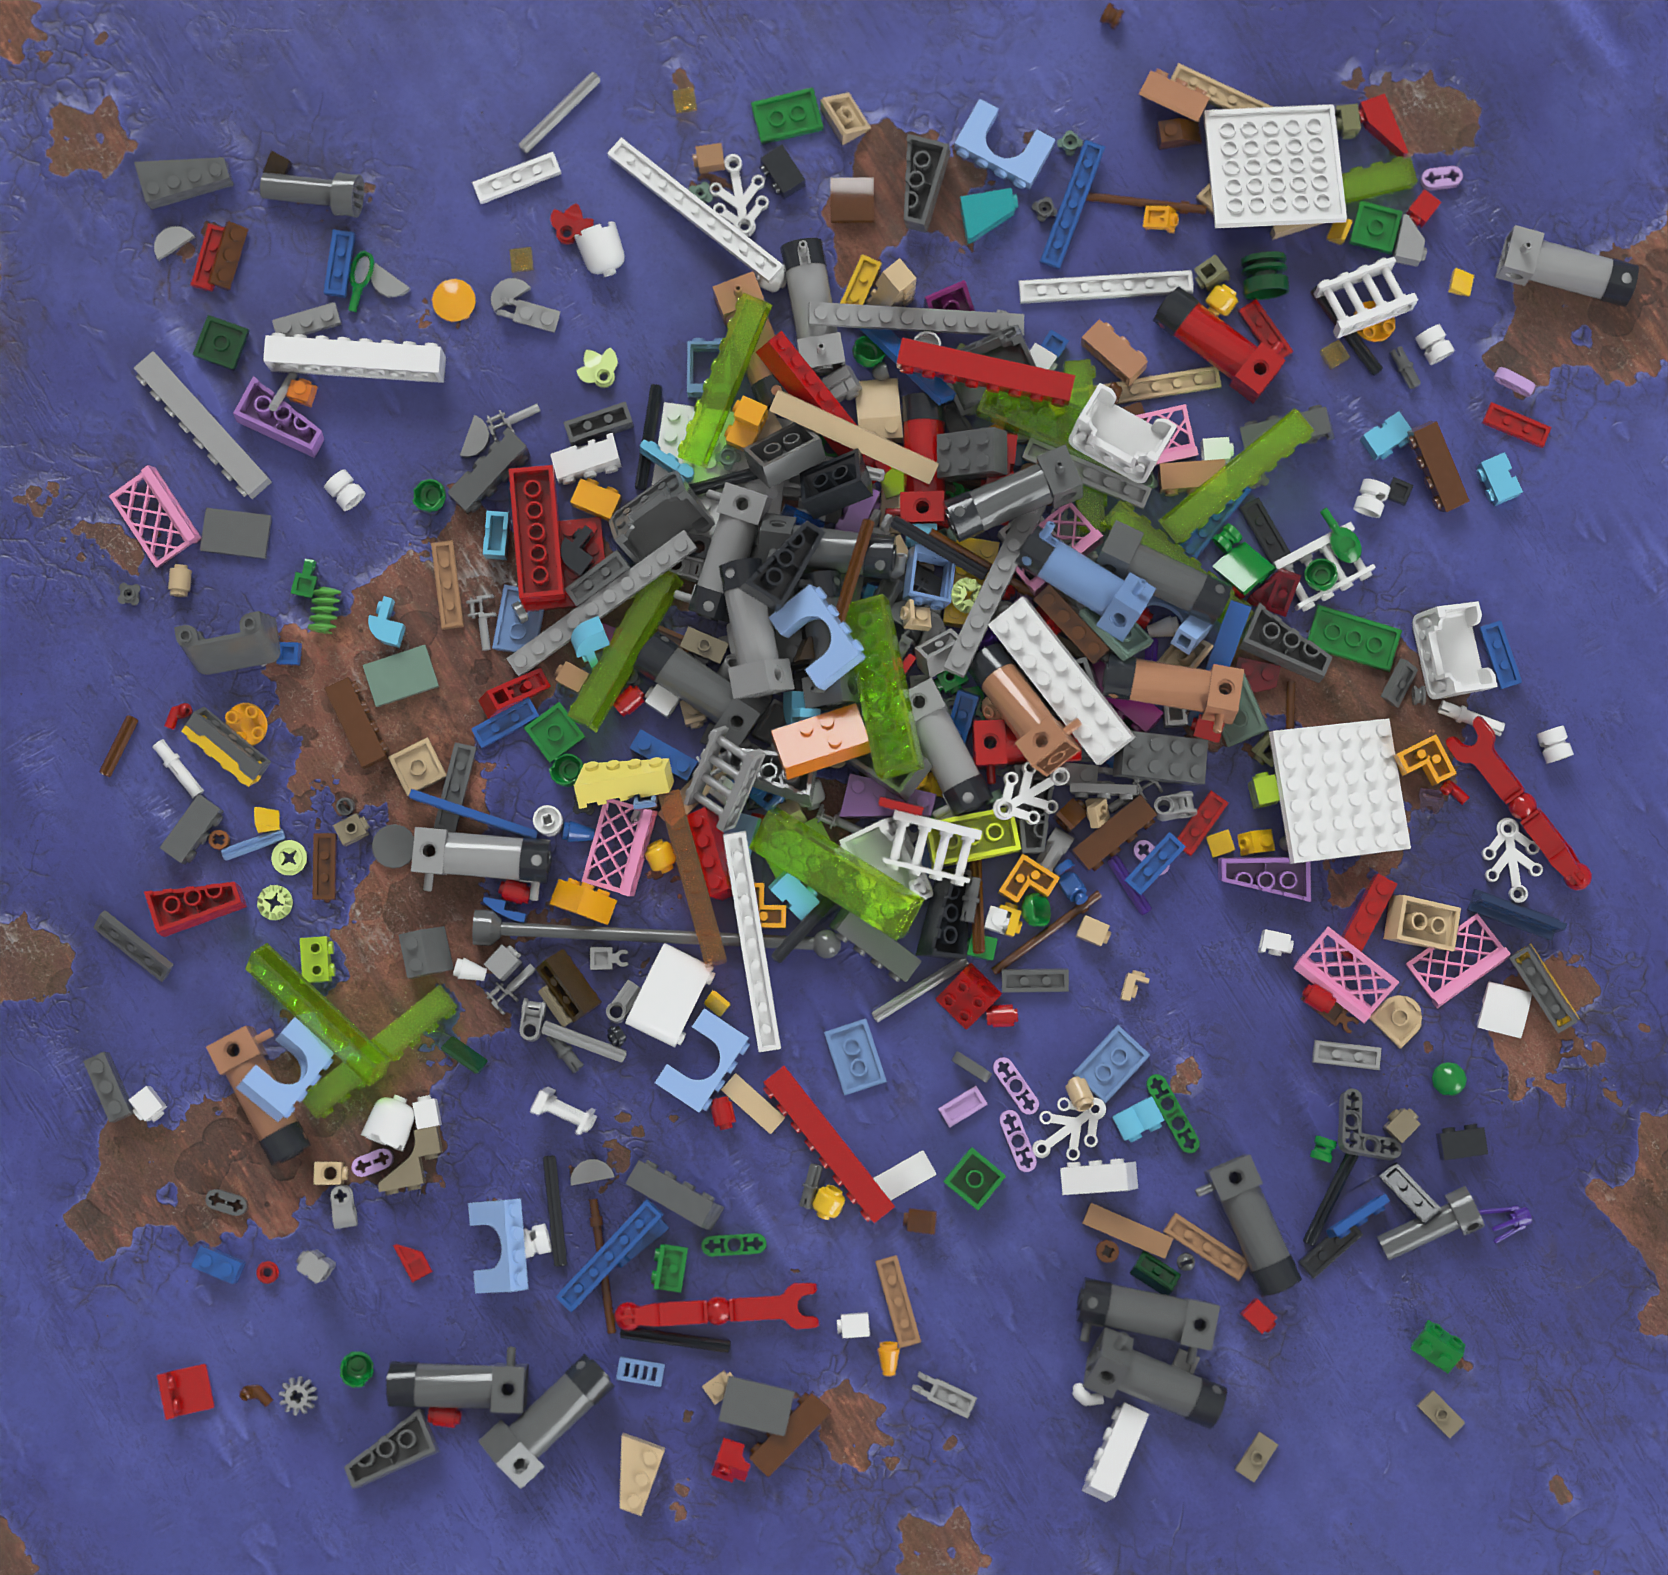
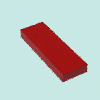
(206, 258)
(1263, 327)
(1516, 425)
(1200, 824)

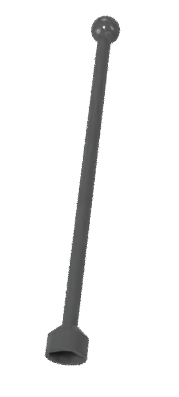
(489, 928)

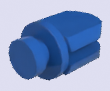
(1073, 888)

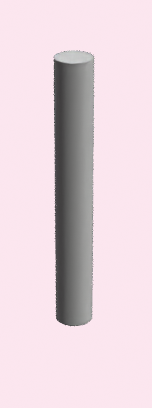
(278, 398)

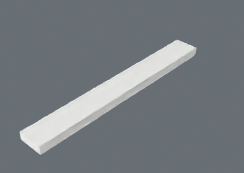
(1104, 286)

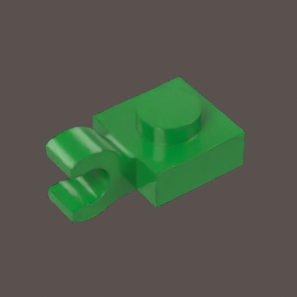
(304, 582)

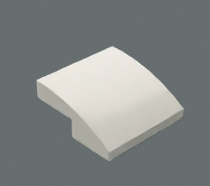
(1504, 1009)

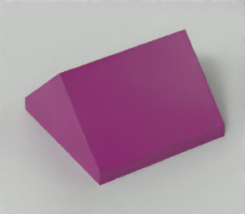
(950, 298)

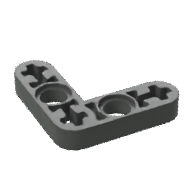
(1358, 1138)

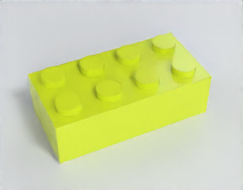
(997, 838)

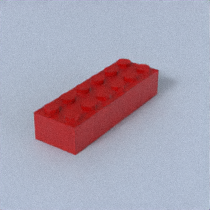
(536, 534)

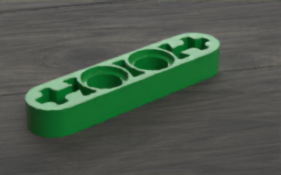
(1169, 1115)

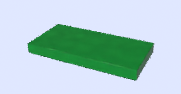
(1354, 638)

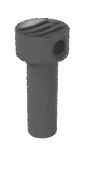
(342, 193)
(1456, 1214)

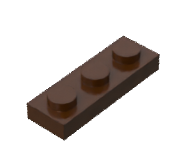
(227, 255)
(324, 866)

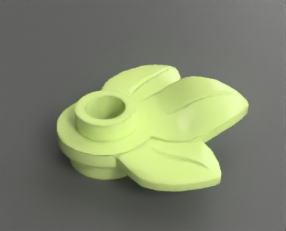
(598, 365)

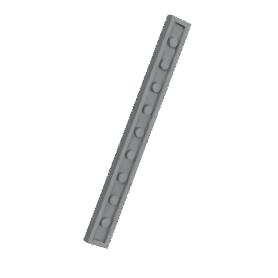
(911, 318)
(990, 594)
(602, 602)

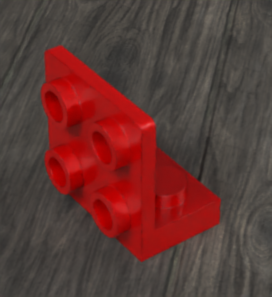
(968, 996)
(185, 1391)

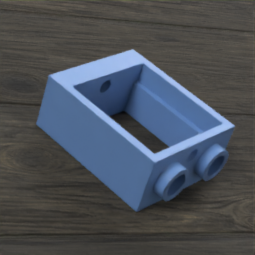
(698, 345)
(922, 554)

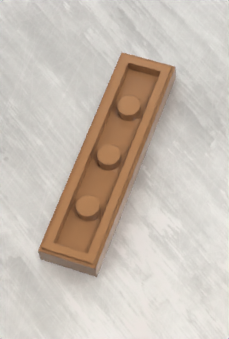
(447, 585)
(1127, 1230)
(1206, 1246)
(898, 1301)

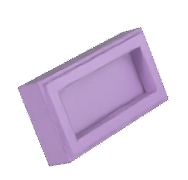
(962, 1106)

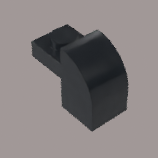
(572, 552)

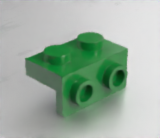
(670, 1268)
(1438, 1346)

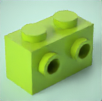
(1263, 790)
(316, 959)

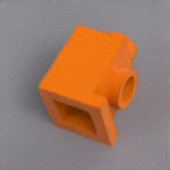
(302, 392)

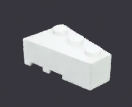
(586, 460)
(1099, 1177)

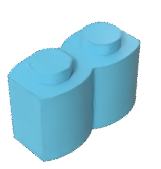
(1138, 1119)

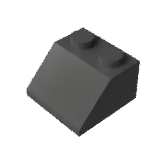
(426, 952)

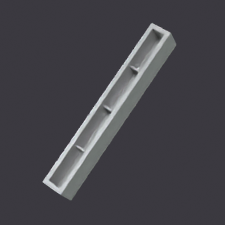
(202, 424)

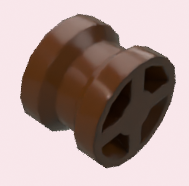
(1112, 16)
(1111, 1247)

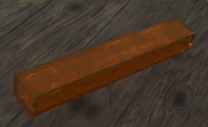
(692, 878)

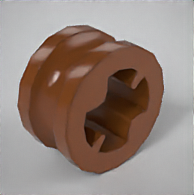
(220, 833)

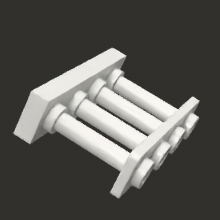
(1365, 317)
(1305, 556)
(946, 831)
(548, 1102)

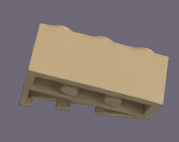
(895, 287)

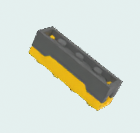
(226, 746)
(1544, 988)

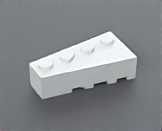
(1115, 1453)

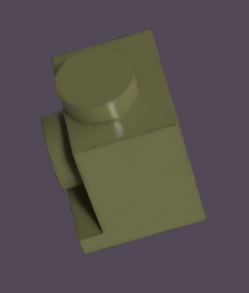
(1348, 120)
(1211, 273)
(1260, 756)

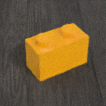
(596, 499)

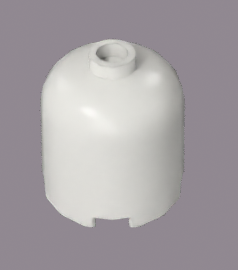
(601, 249)
(390, 1122)

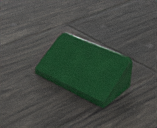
(464, 1055)
(1155, 1273)

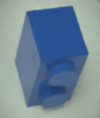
(218, 1264)

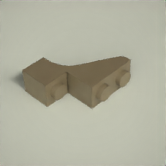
(411, 1172)

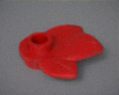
(571, 221)

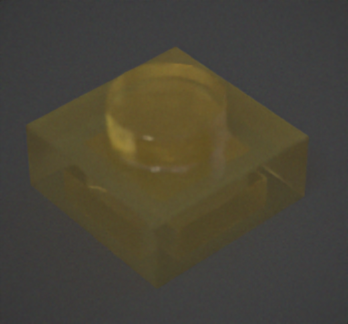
(684, 100)
(521, 259)
(1334, 354)

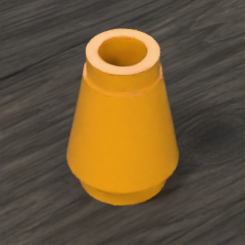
(888, 1357)

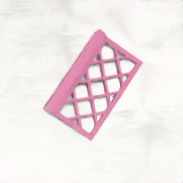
(1181, 451)
(167, 502)
(1084, 546)
(635, 856)
(1469, 976)
(1345, 997)

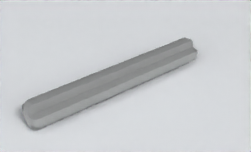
(583, 1041)

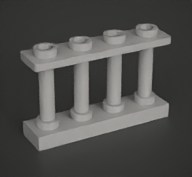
(743, 779)

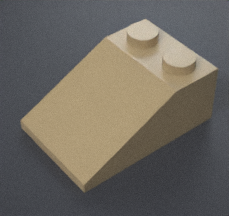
(880, 409)
(1422, 923)

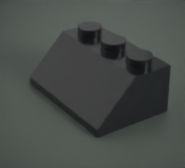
(835, 484)

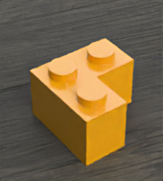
(748, 424)
(1428, 755)
(1025, 874)
(583, 900)
(770, 915)

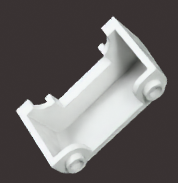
(1119, 437)
(1450, 650)
(877, 842)
(669, 995)

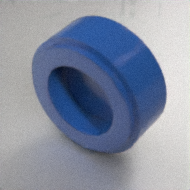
(1064, 867)

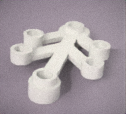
(739, 201)
(1027, 794)
(1511, 857)
(1072, 1126)

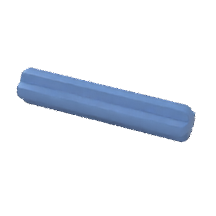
(253, 844)

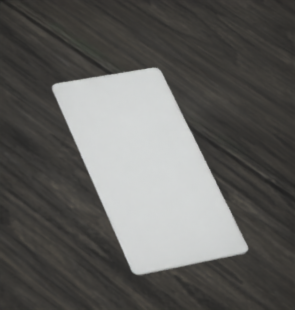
(905, 1175)

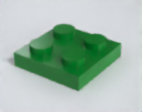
(1375, 227)
(554, 732)

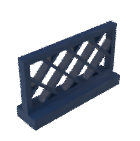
(1515, 915)

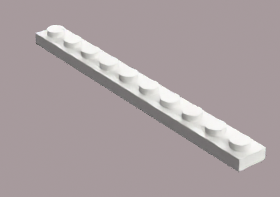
(695, 210)
(752, 941)

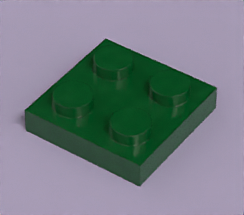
(221, 342)

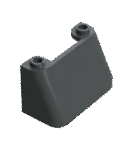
(1005, 345)
(658, 517)
(251, 647)

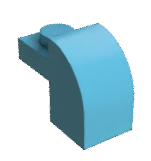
(382, 628)
(588, 638)
(795, 709)

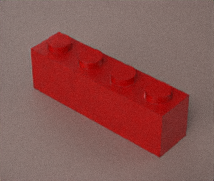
(711, 852)
(1367, 913)

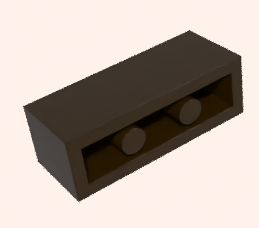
(568, 985)

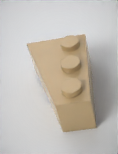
(638, 1470)

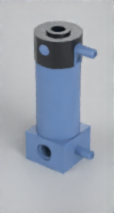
(1114, 599)

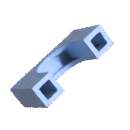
(1020, 169)
(1191, 630)
(843, 650)
(698, 1092)
(279, 1098)
(507, 1220)

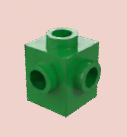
(950, 686)

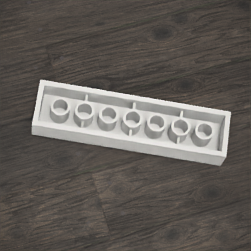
(354, 358)
(1061, 680)

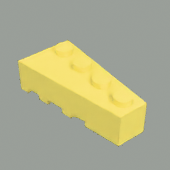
(622, 780)

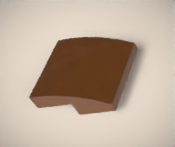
(852, 200)

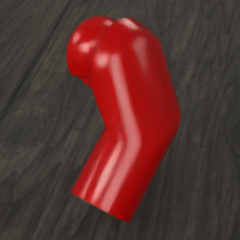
(178, 712)
(1450, 787)

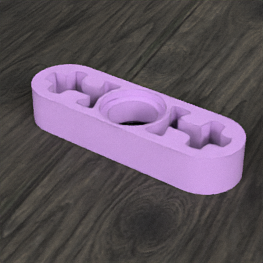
(1010, 1069)
(1016, 1123)

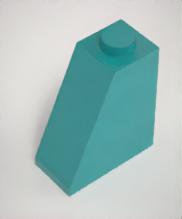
(986, 211)

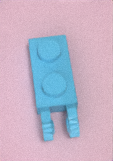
(666, 461)

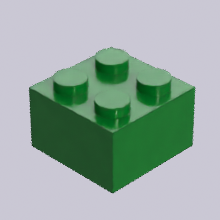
(974, 1178)

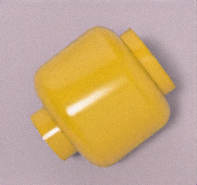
(1221, 300)
(660, 856)
(828, 1202)

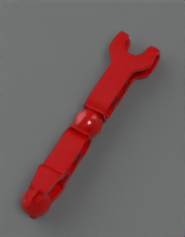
(1521, 804)
(720, 1310)

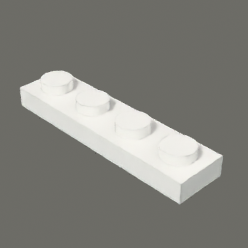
(516, 178)

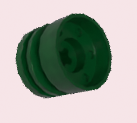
(1265, 275)

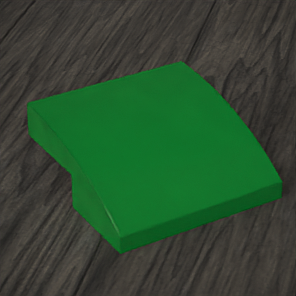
(1243, 568)

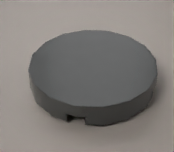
(393, 846)

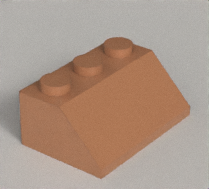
(1175, 95)

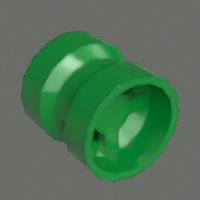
(1227, 538)
(1322, 1154)

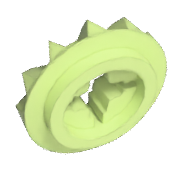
(959, 592)
(278, 857)
(284, 898)

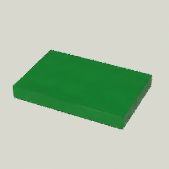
(787, 116)

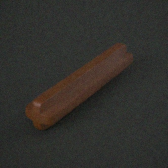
(118, 746)

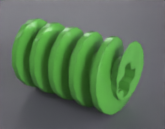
(323, 610)

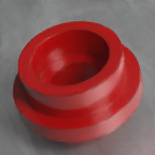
(261, 1275)

